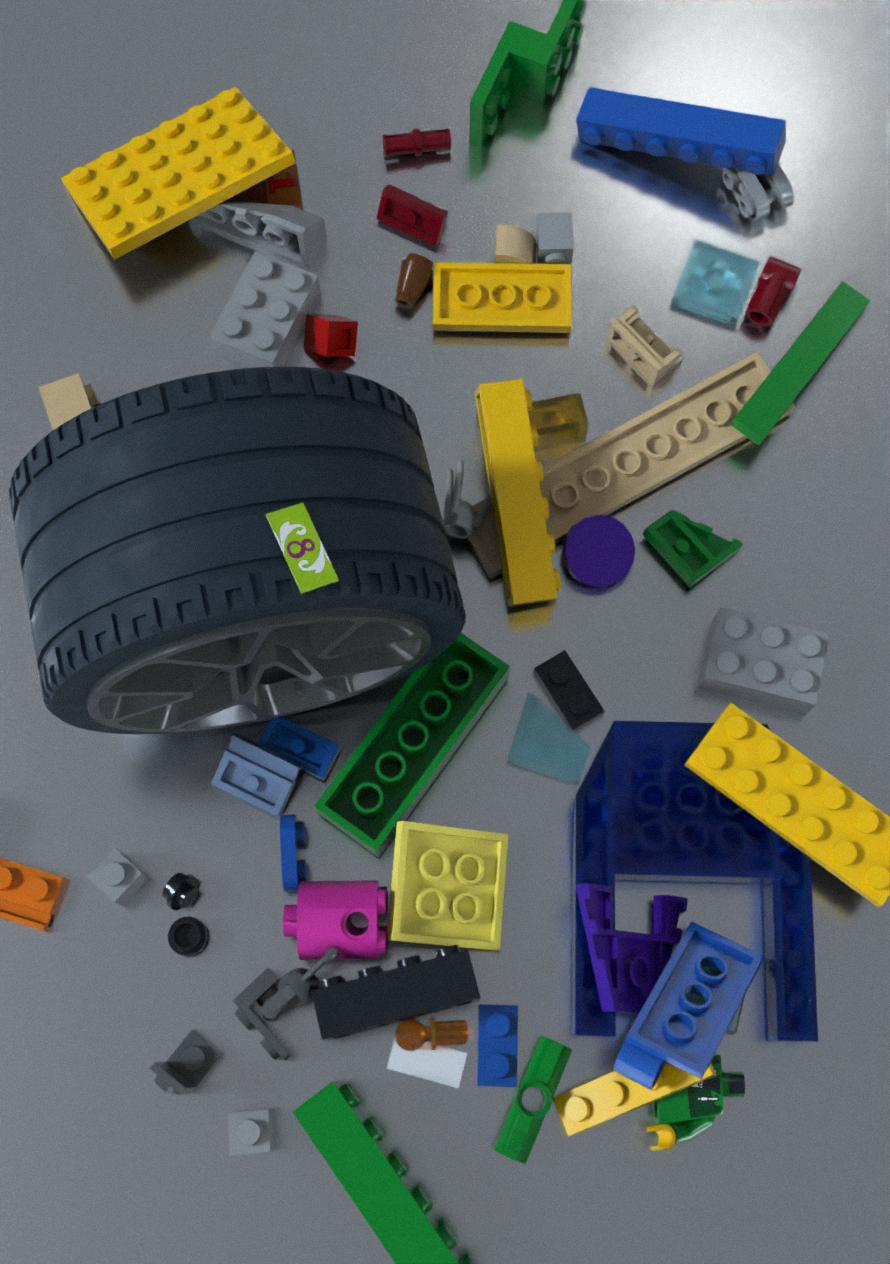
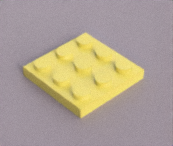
(447, 886)

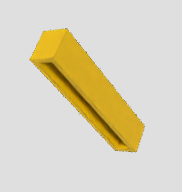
(516, 492)

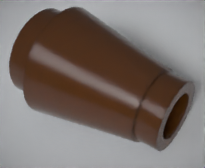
(413, 278)

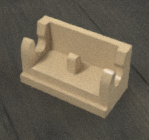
(642, 346)

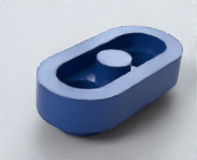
(291, 836)

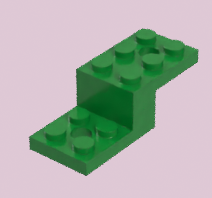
(525, 67)

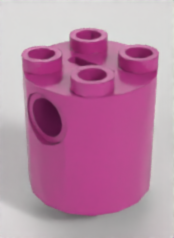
(324, 921)

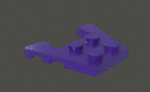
(625, 961)

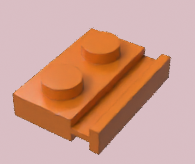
(28, 894)

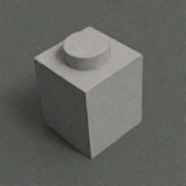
(554, 238)
(118, 877)
(251, 1131)

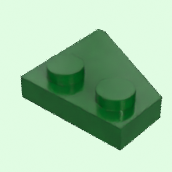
(689, 546)

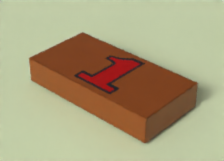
(284, 187)

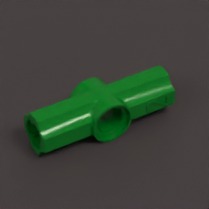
(522, 1125)

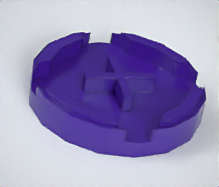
(598, 551)

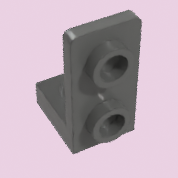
(258, 993)
(187, 1065)

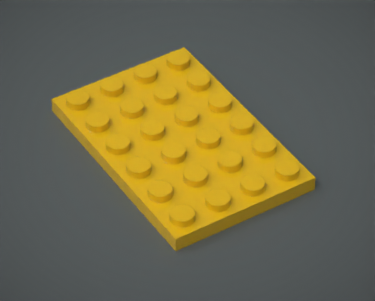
(177, 171)

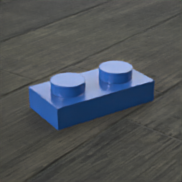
(301, 746)
(497, 1045)

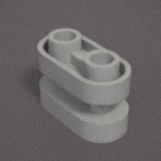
(759, 191)

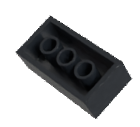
(395, 994)

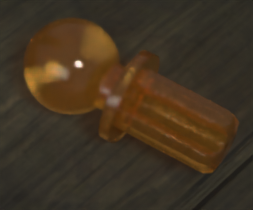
(412, 1034)

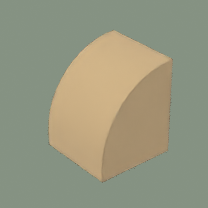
(514, 245)

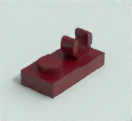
(411, 214)

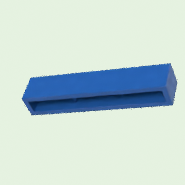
(681, 131)

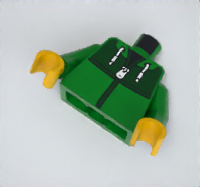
(694, 1108)

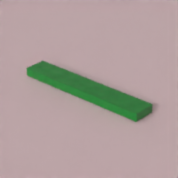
(800, 363)

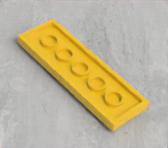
(797, 801)

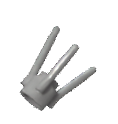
(459, 515)

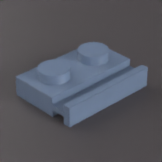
(256, 774)

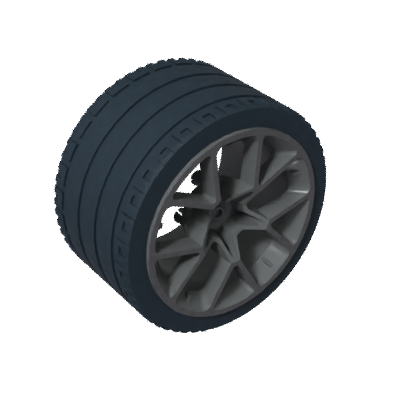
(164, 583)

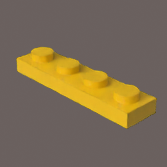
(617, 1095)

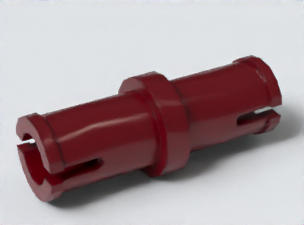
(416, 142)

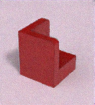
(330, 335)

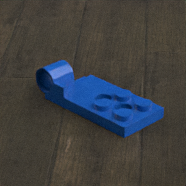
(680, 1031)

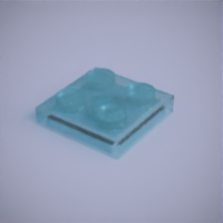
(715, 282)

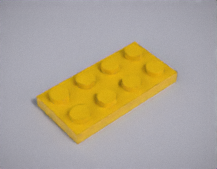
(502, 297)

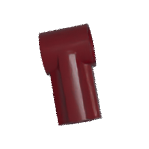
(774, 285)

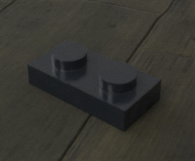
(568, 691)

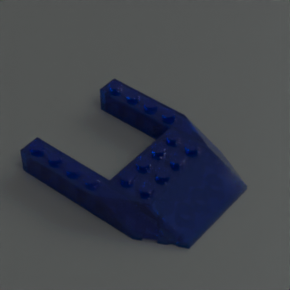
(660, 821)

